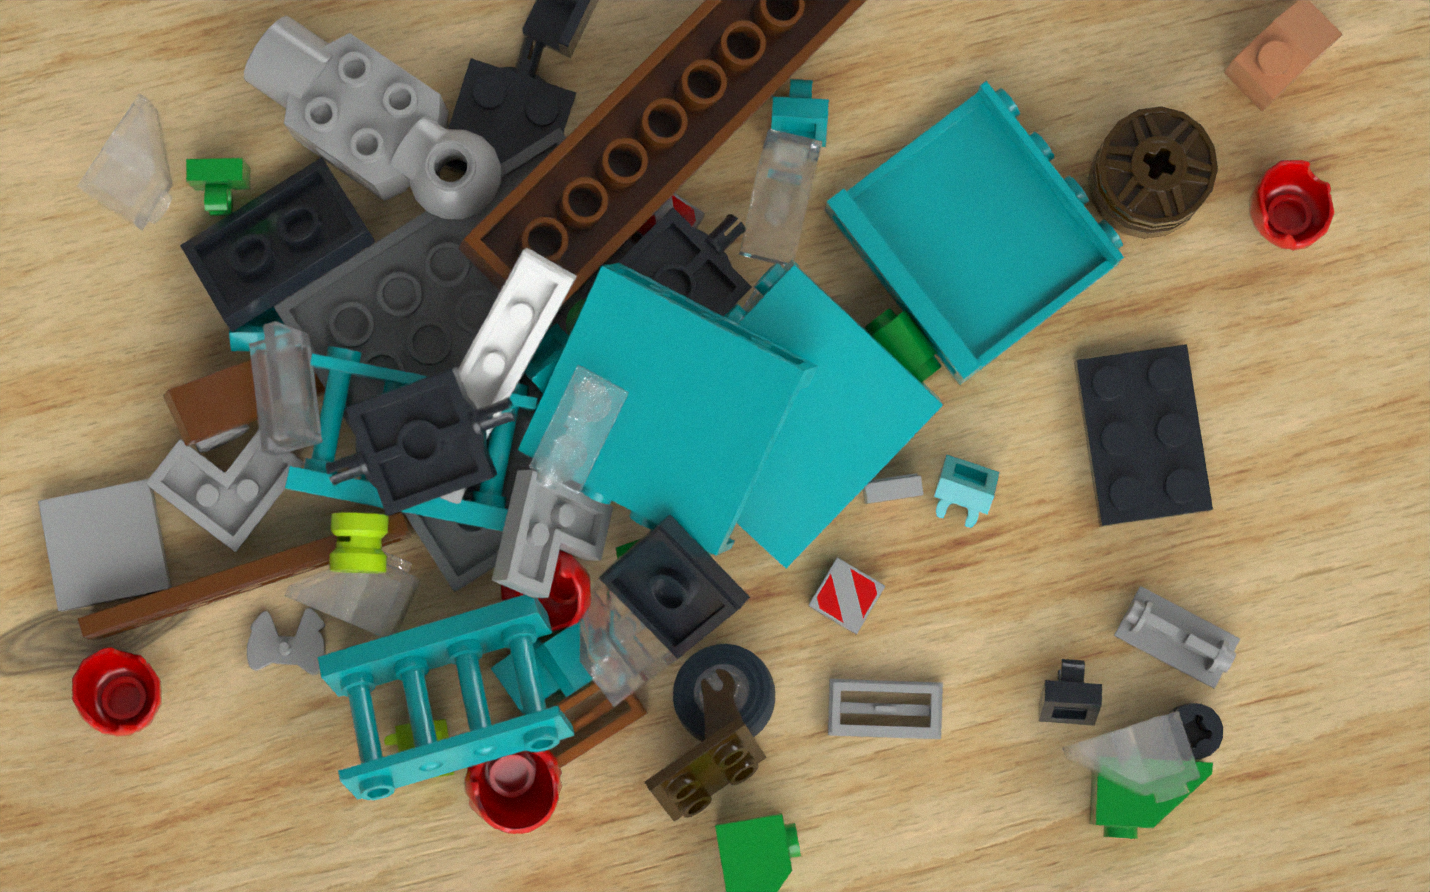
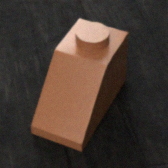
(1282, 53)

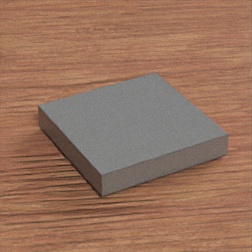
(104, 545)

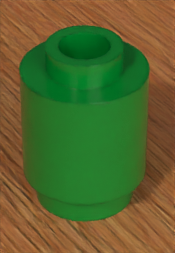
(905, 342)

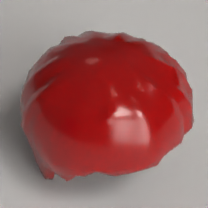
(515, 790)

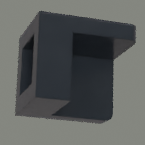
(559, 23)

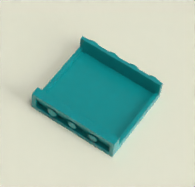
(976, 232)
(696, 409)
(839, 427)

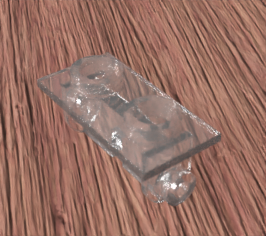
(577, 430)

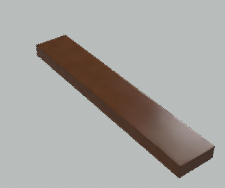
(224, 584)

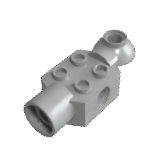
(371, 119)

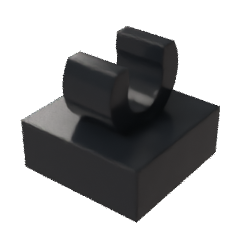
(1070, 698)

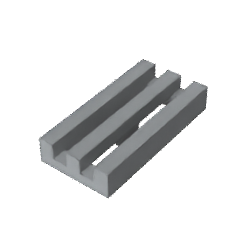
(933, 710)

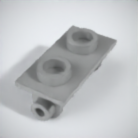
(1177, 637)

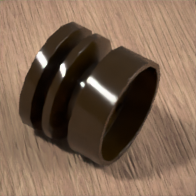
(1120, 172)

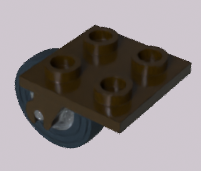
(724, 702)

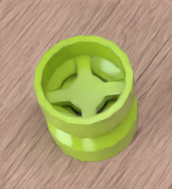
(358, 543)

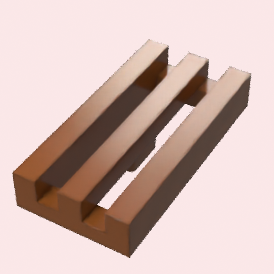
(601, 735)

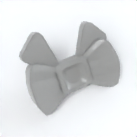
(268, 647)

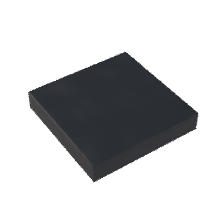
(674, 587)

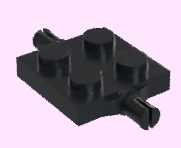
(509, 105)
(691, 261)
(421, 441)

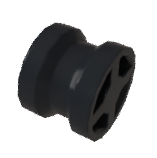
(1210, 722)

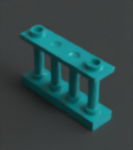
(486, 506)
(409, 658)

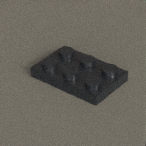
(277, 244)
(1143, 435)

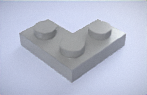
(223, 502)
(539, 526)

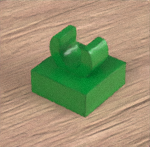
(218, 180)

